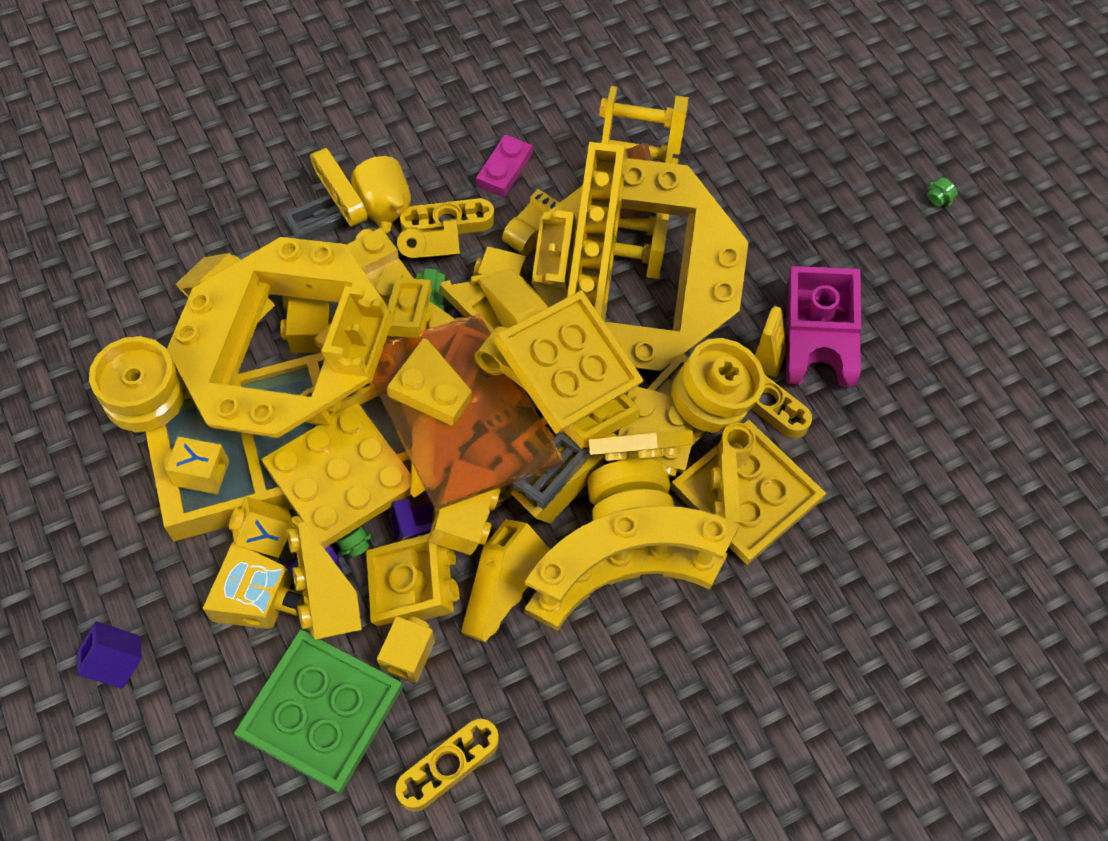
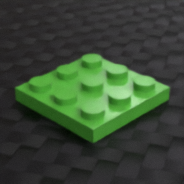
(319, 711)

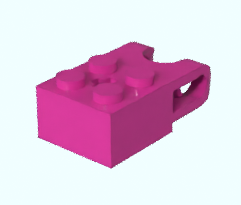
(823, 322)

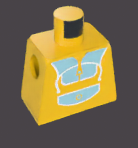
(251, 591)

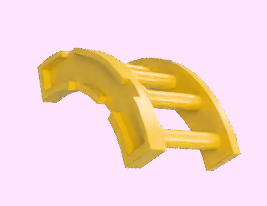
(654, 226)
(624, 546)

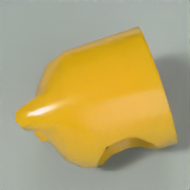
(382, 190)

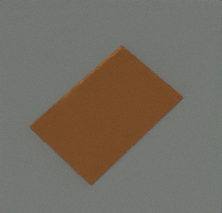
(492, 440)

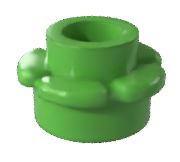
(942, 192)
(354, 542)

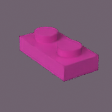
(504, 165)

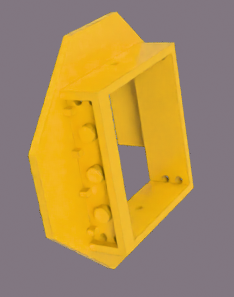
(710, 263)
(225, 313)

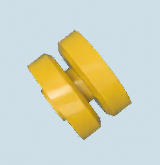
(137, 384)
(718, 385)
(628, 486)

